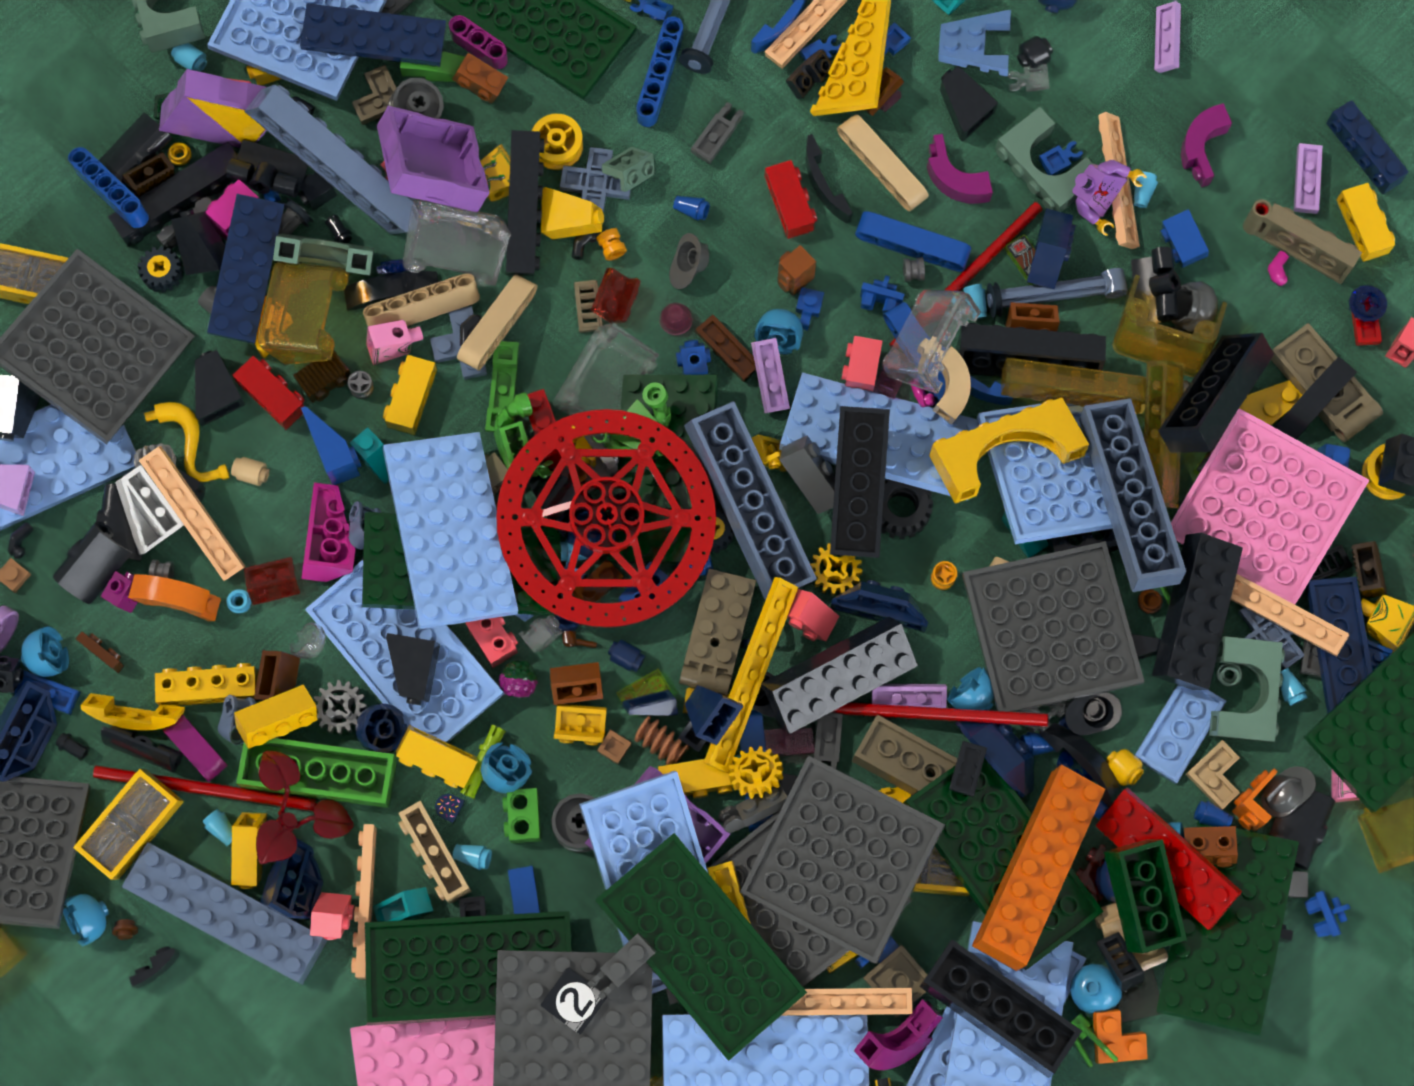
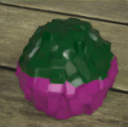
(518, 679)

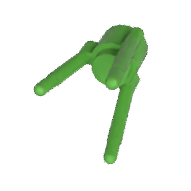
(1085, 1025)

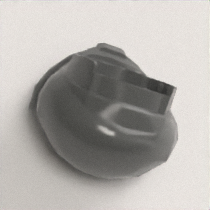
(1195, 304)

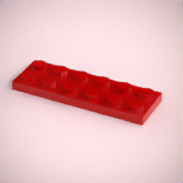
(1196, 881)

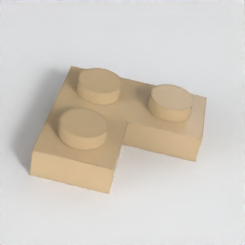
(1209, 775)

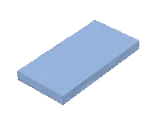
(1178, 731)

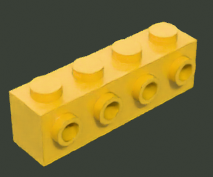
(206, 685)

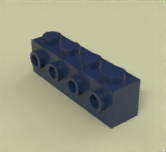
(1367, 147)

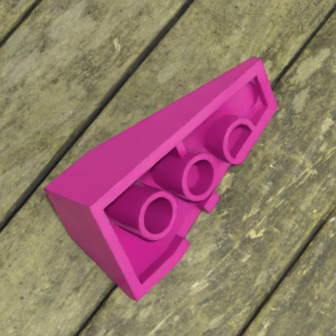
(327, 541)

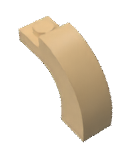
(956, 386)

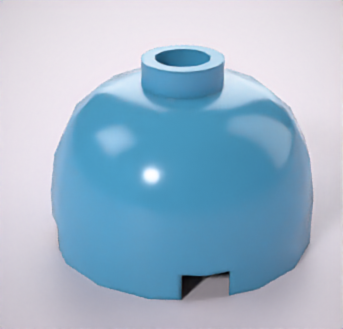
(780, 325)
(44, 653)
(974, 692)
(505, 768)
(85, 917)
(1095, 989)

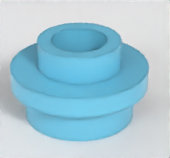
(233, 596)

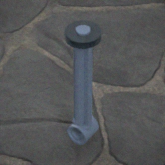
(697, 57)
(1109, 283)

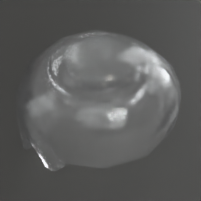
(310, 641)

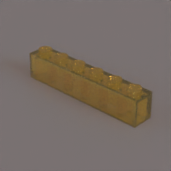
(1073, 384)
(1163, 392)

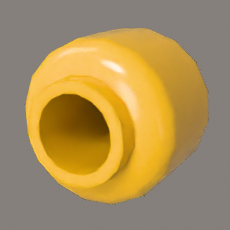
(1125, 767)

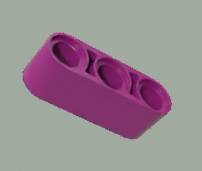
(474, 33)
(195, 748)

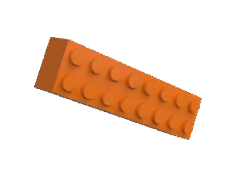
(1038, 868)

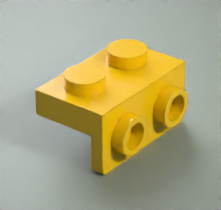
(769, 451)
(580, 724)

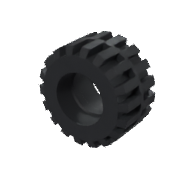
(906, 525)

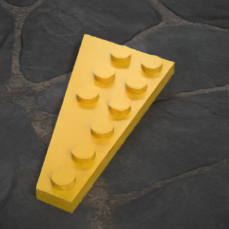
(858, 64)

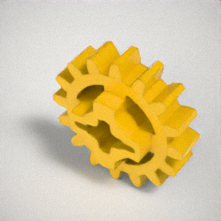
(827, 575)
(756, 772)

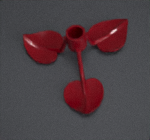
(275, 837)

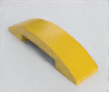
(104, 709)

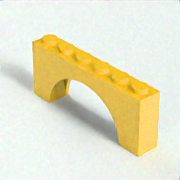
(1045, 425)

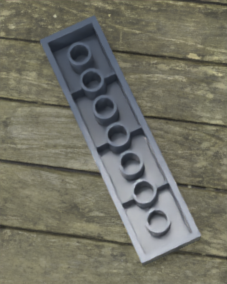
(330, 157)
(1132, 495)
(749, 498)
(224, 913)

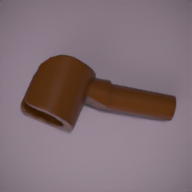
(570, 640)

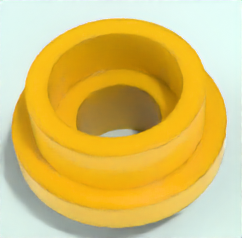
(179, 148)

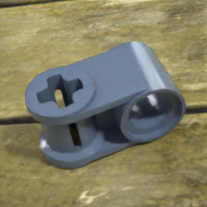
(356, 528)
(227, 720)

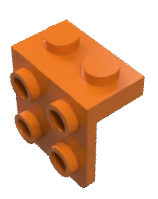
(1250, 813)

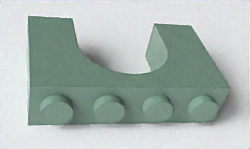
(167, 29)
(1016, 148)
(305, 249)
(1265, 661)

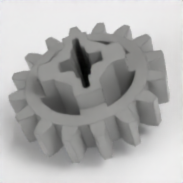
(346, 700)

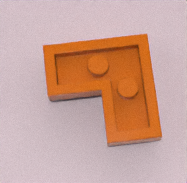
(1123, 1045)

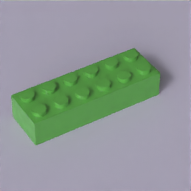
(326, 772)

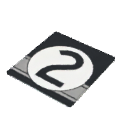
(573, 1001)

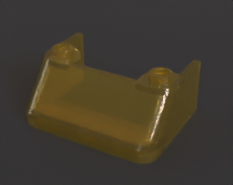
(1151, 341)

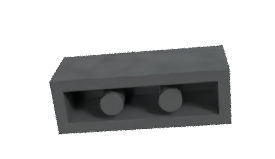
(810, 472)

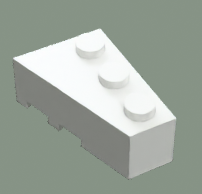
(146, 510)

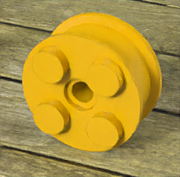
(561, 141)
(1371, 470)

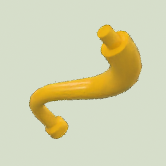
(187, 419)

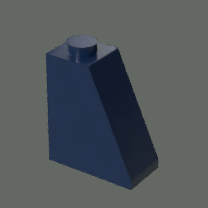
(711, 713)

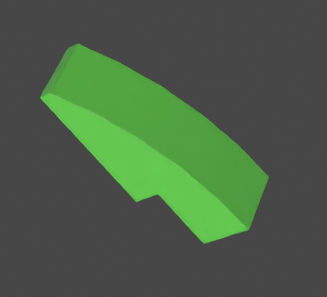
(449, 66)

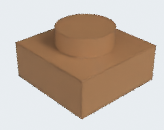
(13, 575)
(614, 747)

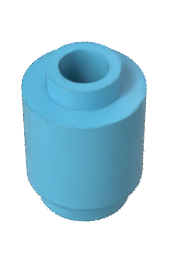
(189, 57)

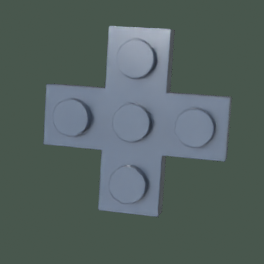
(591, 181)
(447, 346)
(1269, 631)

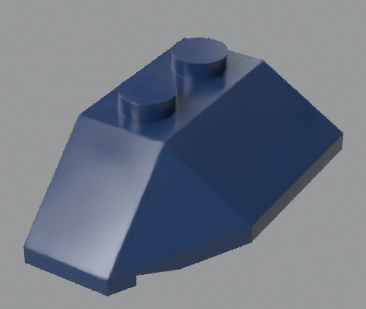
(878, 602)
(25, 730)
(1004, 753)
(294, 884)

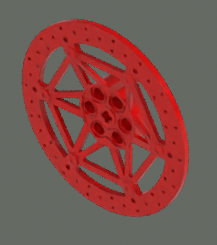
(569, 577)

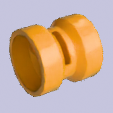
(611, 244)
(945, 571)

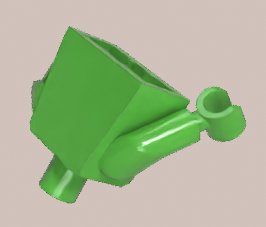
(655, 397)
(512, 436)

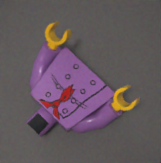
(1099, 188)

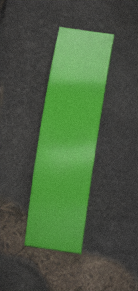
(503, 380)

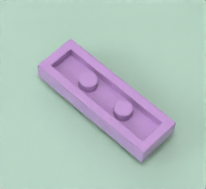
(1167, 37)
(1308, 178)
(770, 375)
(911, 695)

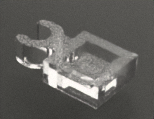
(1032, 78)

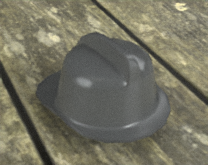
(689, 260)
(1288, 791)

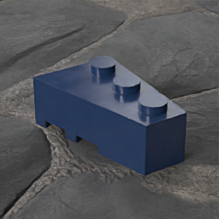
(1051, 248)

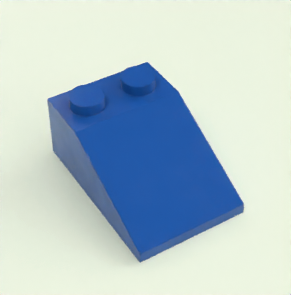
(338, 459)

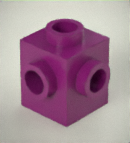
(118, 591)

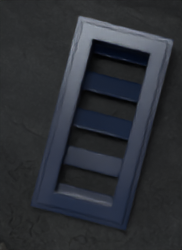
(652, 704)

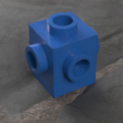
(696, 366)

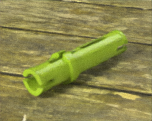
(494, 736)

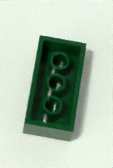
(1145, 896)

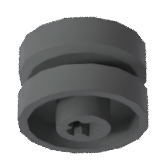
(418, 96)
(564, 823)

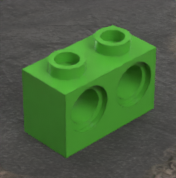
(529, 815)

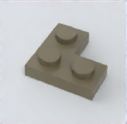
(374, 105)

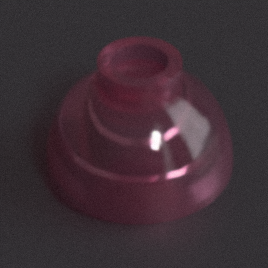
(675, 319)

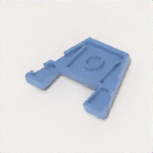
(964, 42)

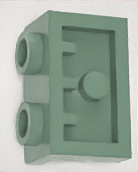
(630, 167)

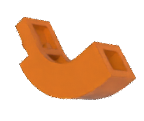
(174, 594)

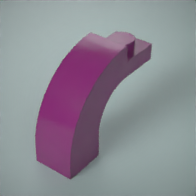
(1205, 126)
(957, 185)
(901, 1044)

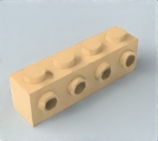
(434, 852)

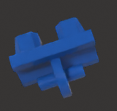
(880, 292)
(1330, 925)

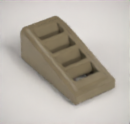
(586, 286)

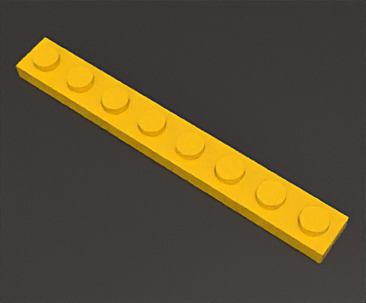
(754, 669)

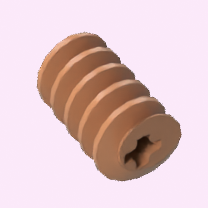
(660, 741)

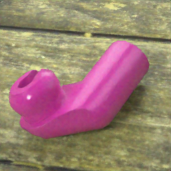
(1276, 269)
(921, 397)

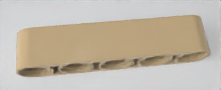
(882, 162)
(425, 302)
(497, 322)

